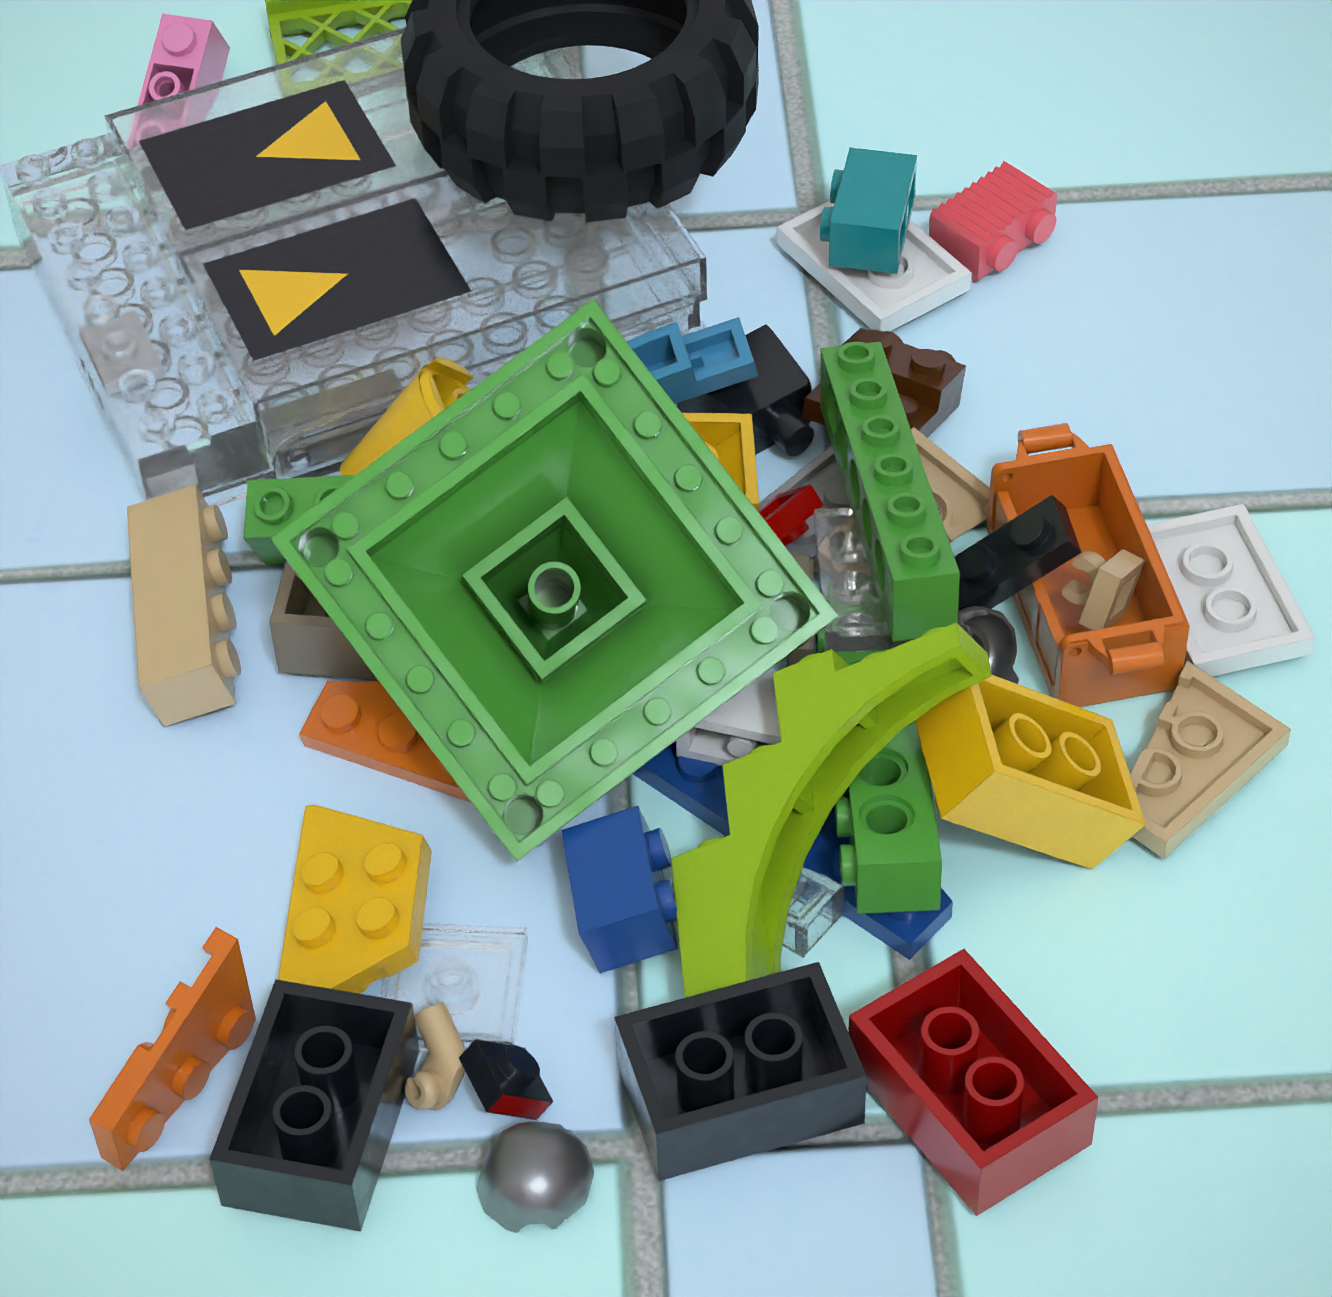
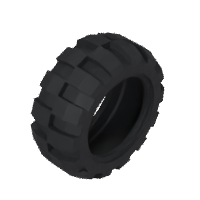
(588, 140)

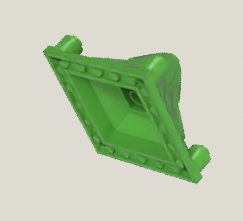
(554, 579)

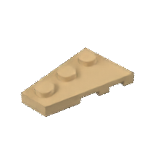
(1200, 757)

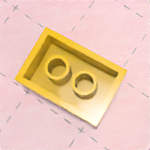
(1030, 771)

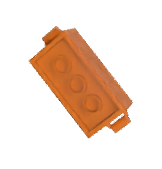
(1146, 645)

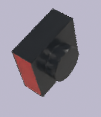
(506, 1079)

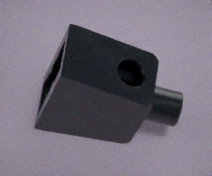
(771, 398)

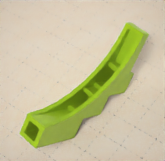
(831, 724)

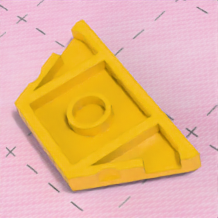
(354, 901)

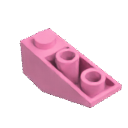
(184, 57)

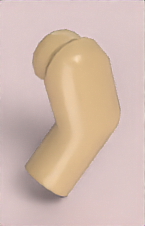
(441, 1070)

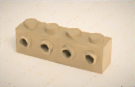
(182, 605)

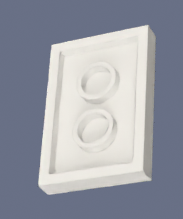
(880, 299)
(1230, 592)

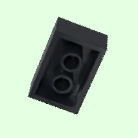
(740, 1070)
(316, 1105)

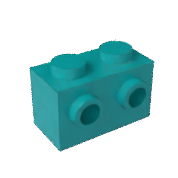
(870, 210)

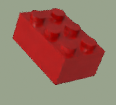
(972, 1081)

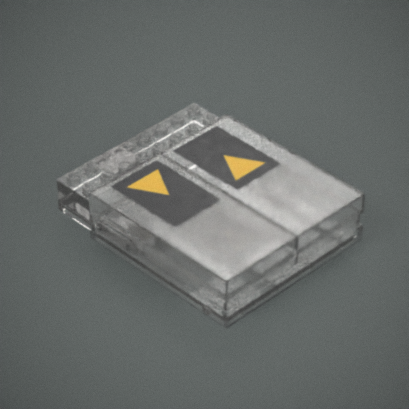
(288, 256)

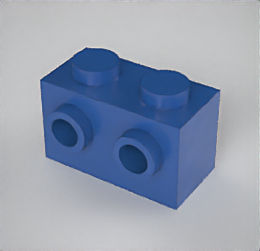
(621, 889)

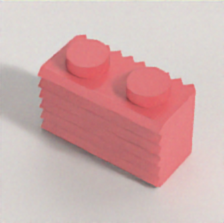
(994, 220)

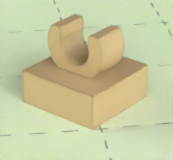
(1109, 590)

